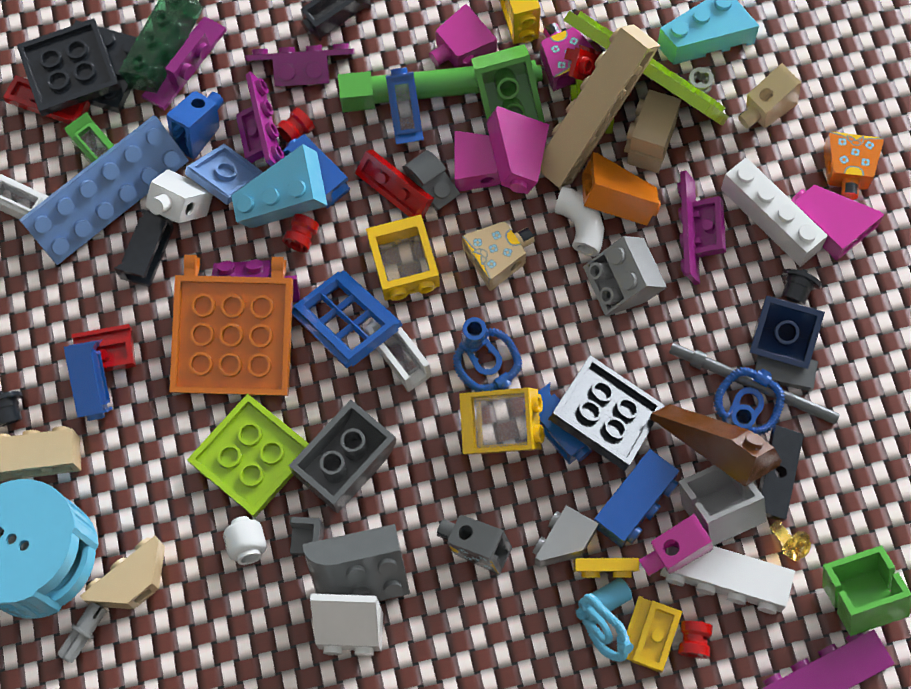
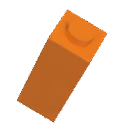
(618, 191)

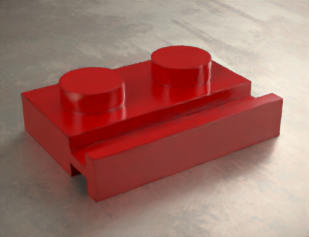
(115, 347)

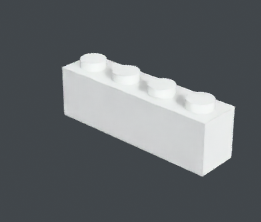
(773, 212)
(737, 577)

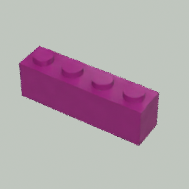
(837, 667)

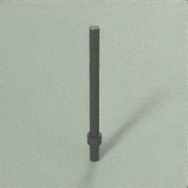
(698, 359)

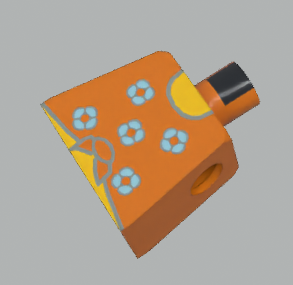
(851, 161)

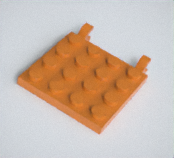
(231, 332)

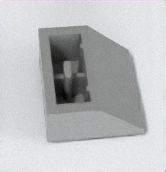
(624, 275)

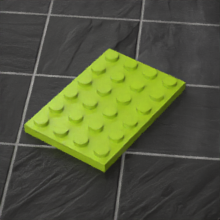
(654, 70)

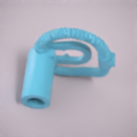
(597, 606)

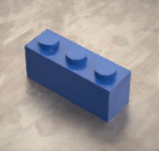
(637, 499)

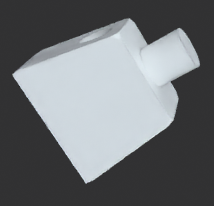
(177, 197)

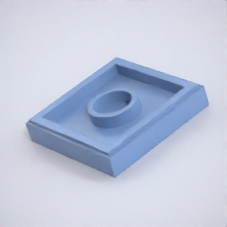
(222, 172)

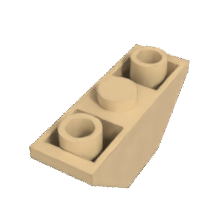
(130, 578)

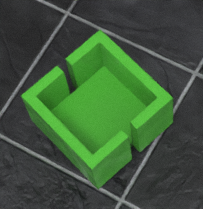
(862, 590)

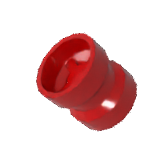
(295, 125)
(301, 232)
(695, 639)

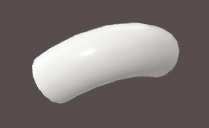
(586, 220)

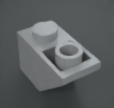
(567, 539)

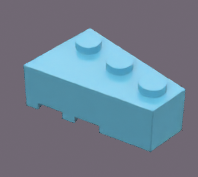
(281, 191)

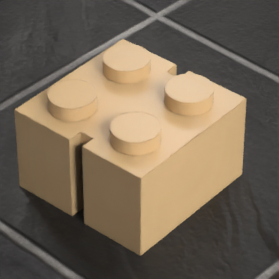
(652, 130)

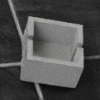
(722, 503)

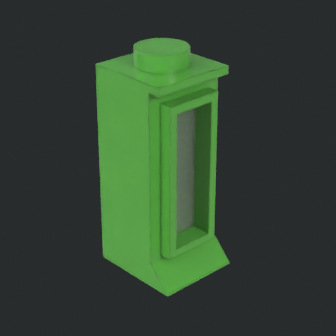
(88, 138)

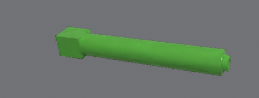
(363, 91)

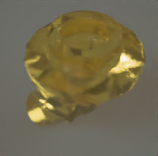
(796, 545)

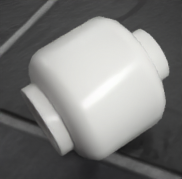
(244, 540)

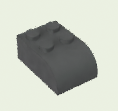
(343, 456)
(359, 564)

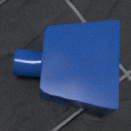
(194, 122)

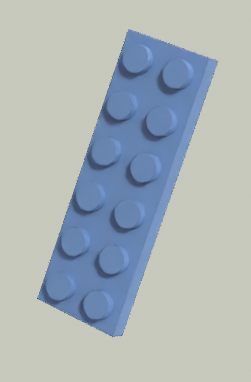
(103, 190)

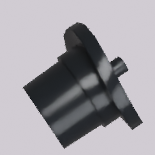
(799, 285)
(9, 407)

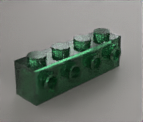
(158, 43)

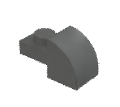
(430, 175)

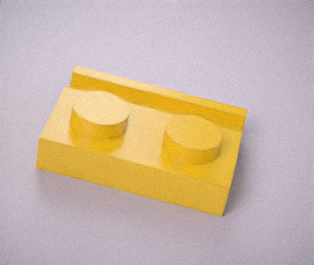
(593, 566)
(652, 633)

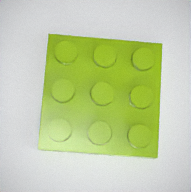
(249, 455)

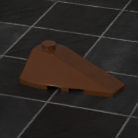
(727, 446)

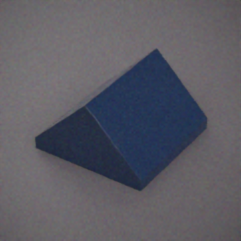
(786, 332)

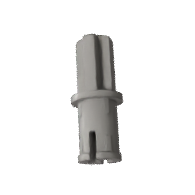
(81, 632)

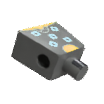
(476, 542)

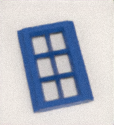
(334, 342)

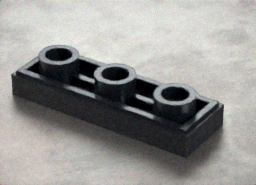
(777, 489)

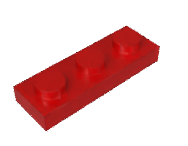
(21, 95)
(393, 184)

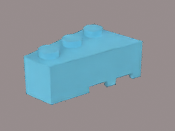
(706, 29)

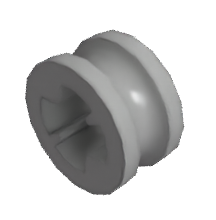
(701, 73)

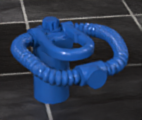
(472, 339)
(744, 415)

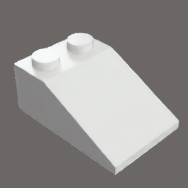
(347, 623)

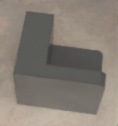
(305, 531)

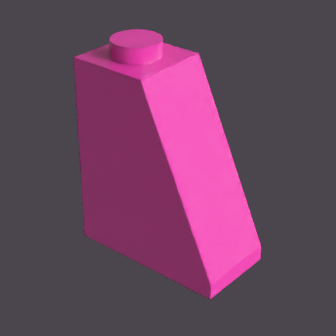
(517, 148)
(839, 217)

